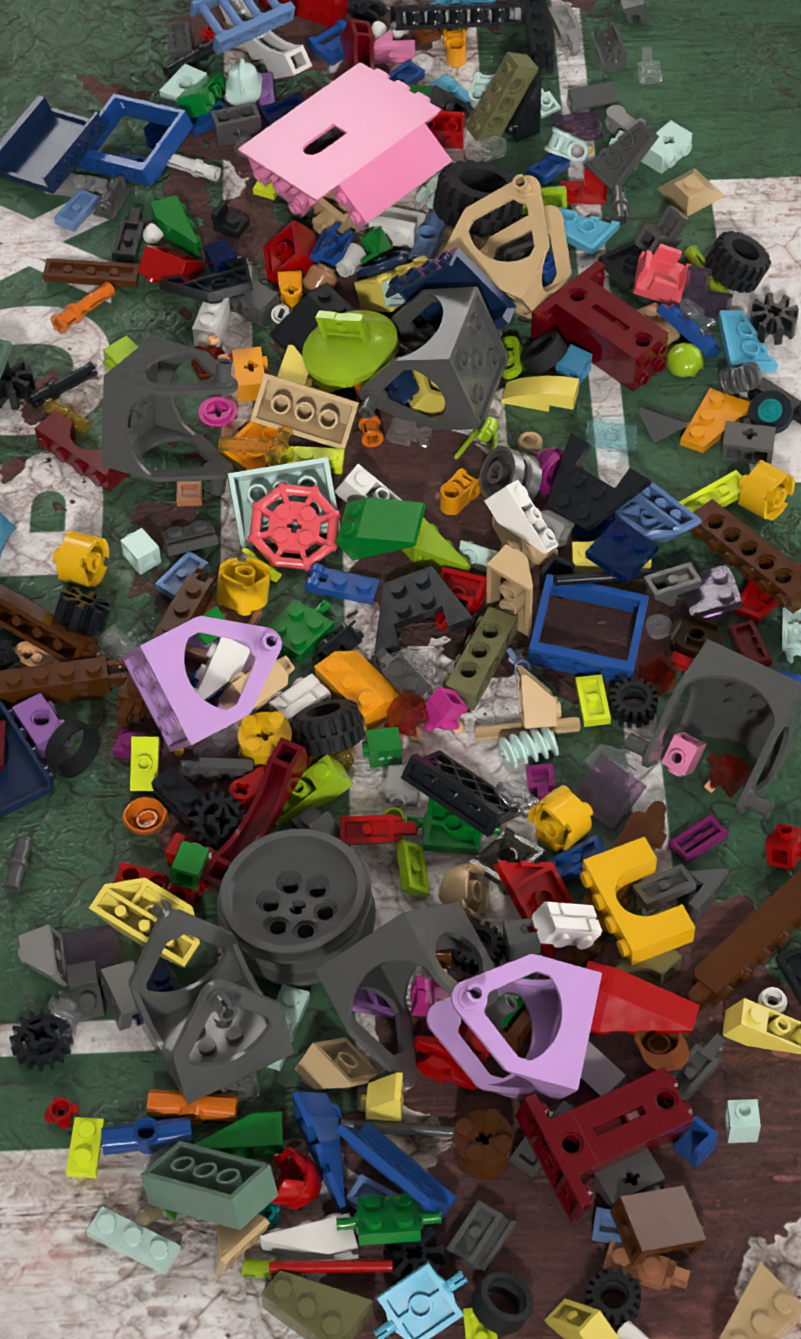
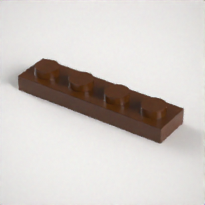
(91, 272)

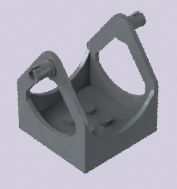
(460, 359)
(143, 414)
(737, 703)
(385, 965)
(214, 1026)

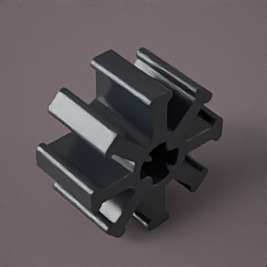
(774, 318)
(16, 383)
(82, 611)
(425, 1249)

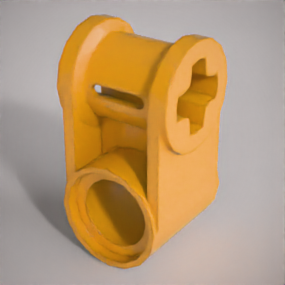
(455, 47)
(290, 287)
(458, 492)

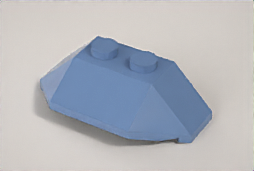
(657, 515)

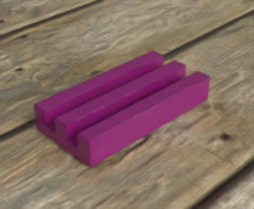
(702, 848)

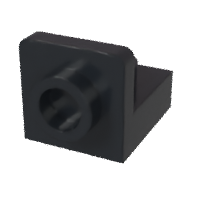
(228, 222)

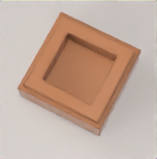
(189, 493)

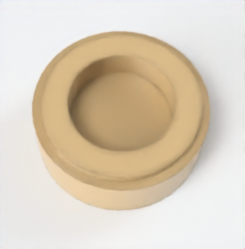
(529, 442)

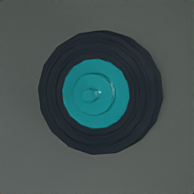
(772, 410)

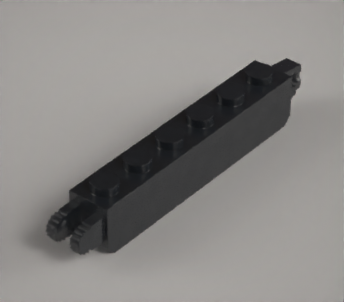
(538, 34)

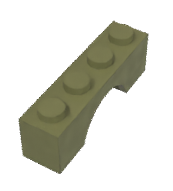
(653, 970)

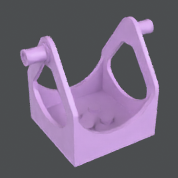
(166, 690)
(560, 1022)

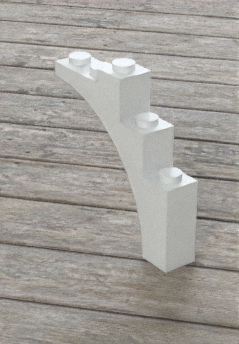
(278, 55)

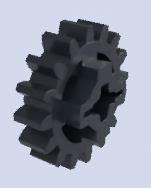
(216, 832)
(41, 1039)

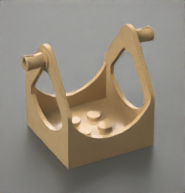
(522, 278)

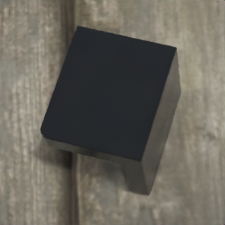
(555, 566)

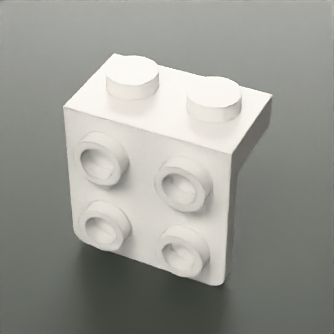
(399, 226)

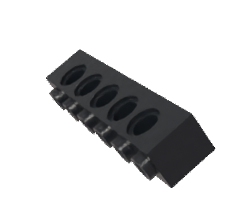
(457, 15)

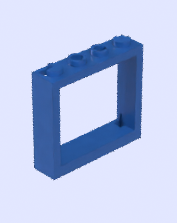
(132, 170)
(582, 662)

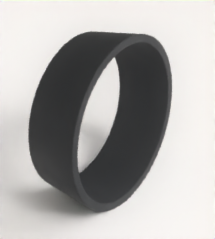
(83, 756)

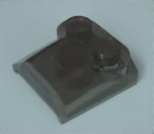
(509, 848)

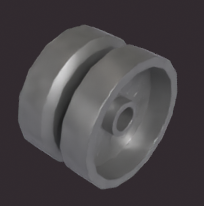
(506, 466)

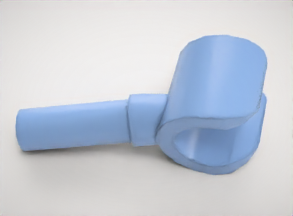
(516, 661)

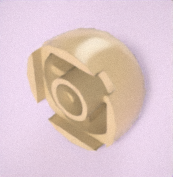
(466, 886)

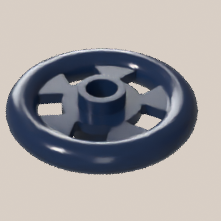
(382, 264)

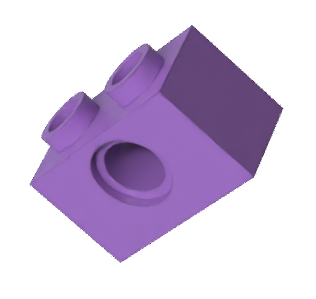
(34, 713)

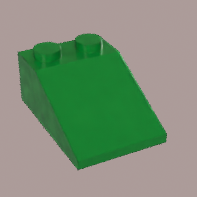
(379, 526)

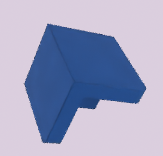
(696, 1142)

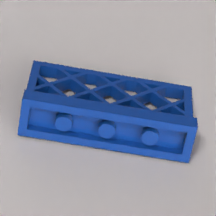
(399, 1167)

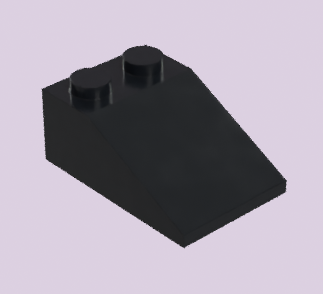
(527, 116)
(302, 321)

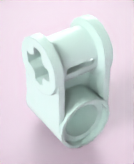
(478, 88)
(565, 145)

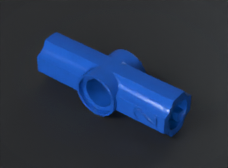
(128, 1137)

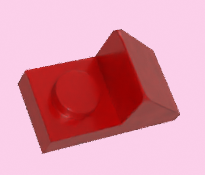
(589, 191)

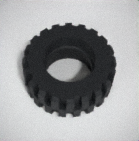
(467, 183)

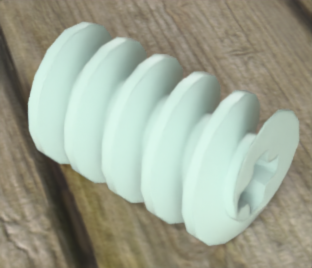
(527, 745)

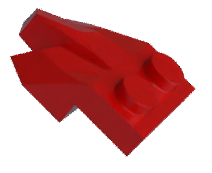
(467, 587)
(440, 1064)

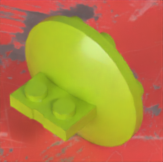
(349, 346)

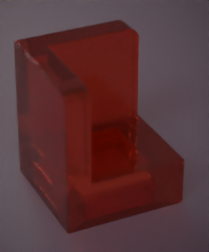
(659, 672)

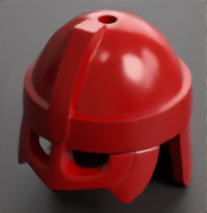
(298, 1181)

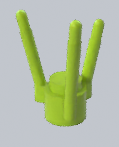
(485, 434)

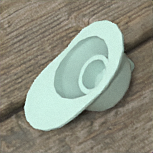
(243, 84)

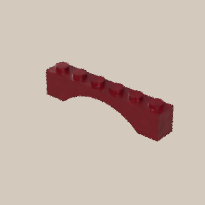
(358, 43)
(277, 784)

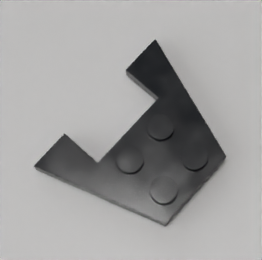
(215, 287)
(585, 497)
(413, 600)

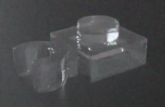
(696, 313)
(405, 431)

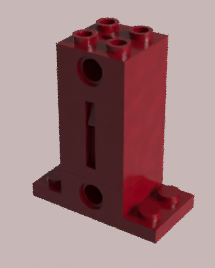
(597, 321)
(602, 1133)

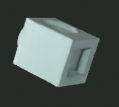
(140, 551)
(742, 1121)

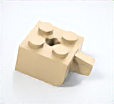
(329, 212)
(275, 682)

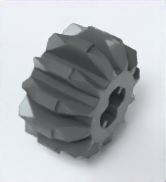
(740, 377)

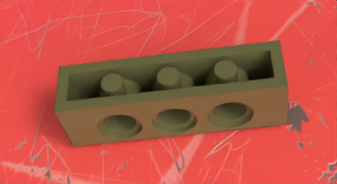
(502, 96)
(490, 641)

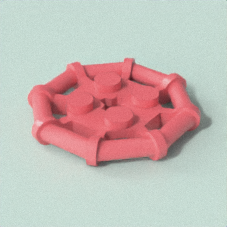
(294, 512)

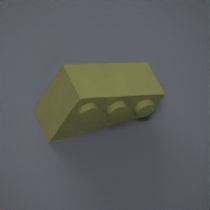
(315, 1308)

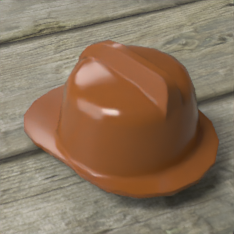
(663, 1049)

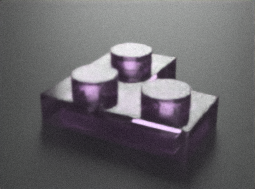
(698, 287)

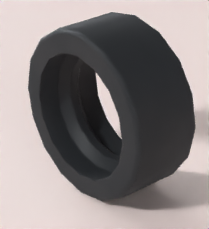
(543, 352)
(513, 1289)

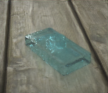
(611, 435)

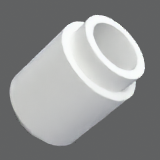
(350, 261)

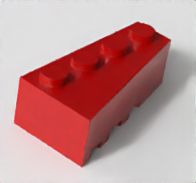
(318, 11)

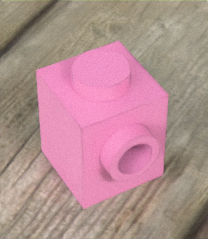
(683, 754)

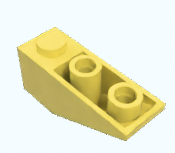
(762, 1027)

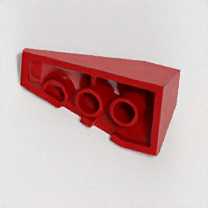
(637, 1005)

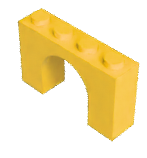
(637, 935)

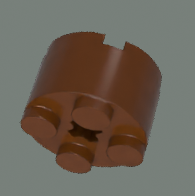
(482, 1128)

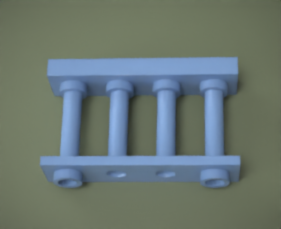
(243, 31)

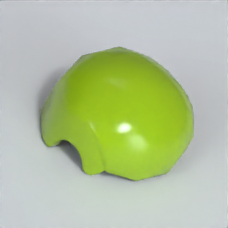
(685, 360)

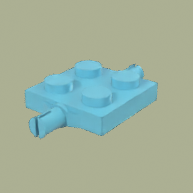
(420, 1304)

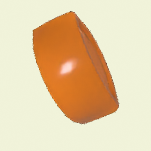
(145, 816)

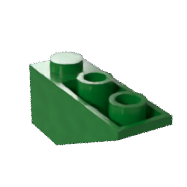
(203, 96)
(172, 220)
(250, 1137)

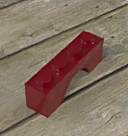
(58, 436)

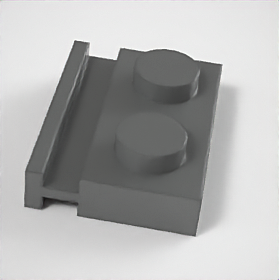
(189, 538)
(480, 1237)

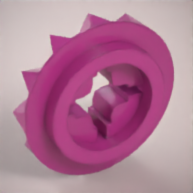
(226, 407)

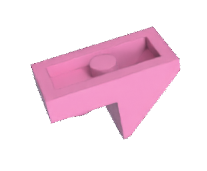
(393, 51)

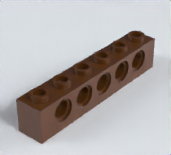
(749, 554)

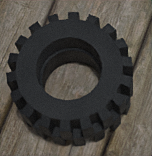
(737, 261)
(328, 727)

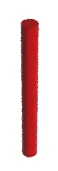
(331, 1266)

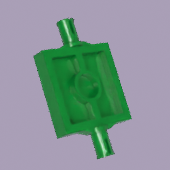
(302, 628)
(448, 832)
(388, 1219)

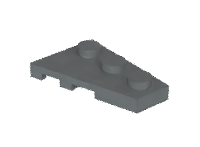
(622, 157)

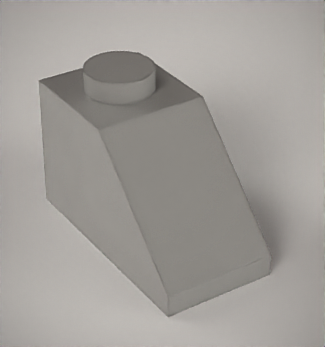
(44, 953)

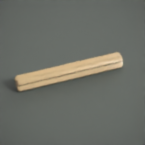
(496, 731)

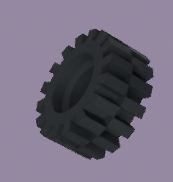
(638, 690)
(491, 938)
(618, 1281)

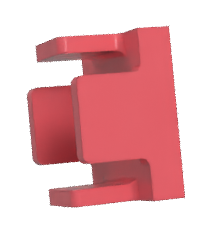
(660, 275)

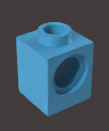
(574, 364)

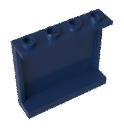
(47, 145)
(451, 270)
(23, 774)

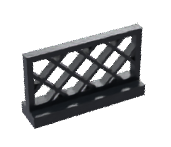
(454, 791)

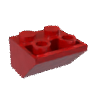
(449, 129)

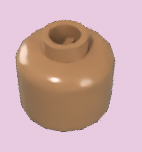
(317, 276)

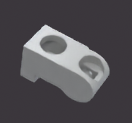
(618, 120)

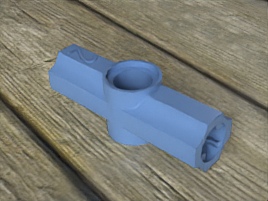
(428, 237)

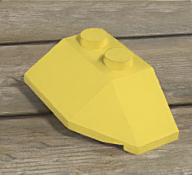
(129, 910)

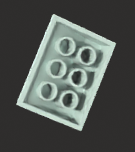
(254, 484)

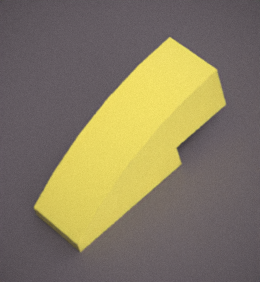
(542, 392)

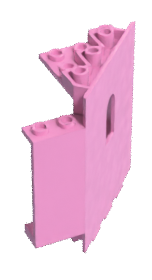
(369, 167)

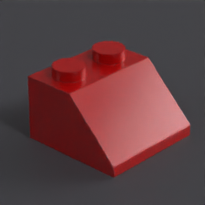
(289, 251)
(163, 262)

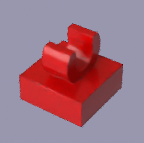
(681, 661)

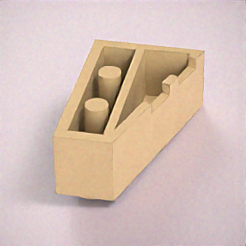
(764, 1309)

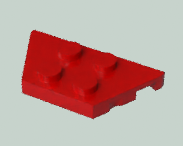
(530, 887)

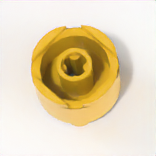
(765, 490)
(81, 559)
(243, 585)
(260, 735)
(560, 819)

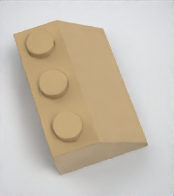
(511, 586)

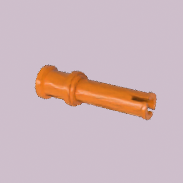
(75, 311)
(369, 427)

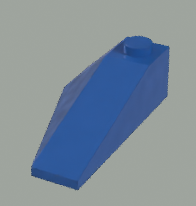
(317, 1123)

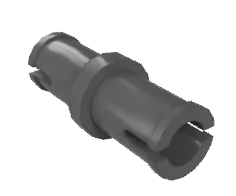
(620, 205)
(18, 864)

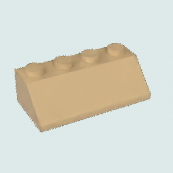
(306, 411)

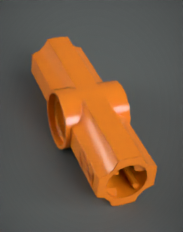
(210, 1107)

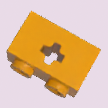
(249, 372)

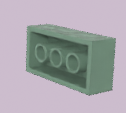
(209, 1185)

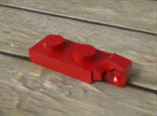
(375, 829)

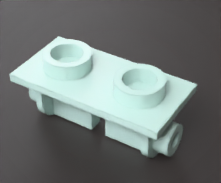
(476, 555)

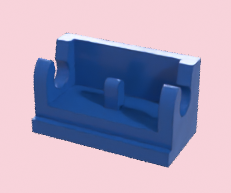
(330, 246)

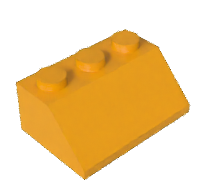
(355, 679)

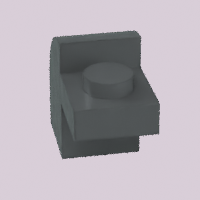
(665, 232)

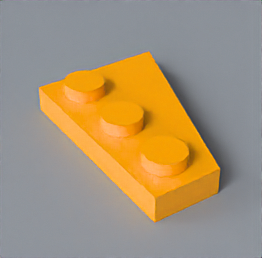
(710, 419)
(250, 460)

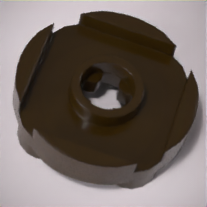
(683, 634)

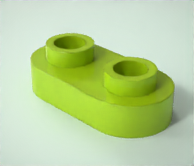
(514, 365)

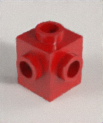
(784, 847)

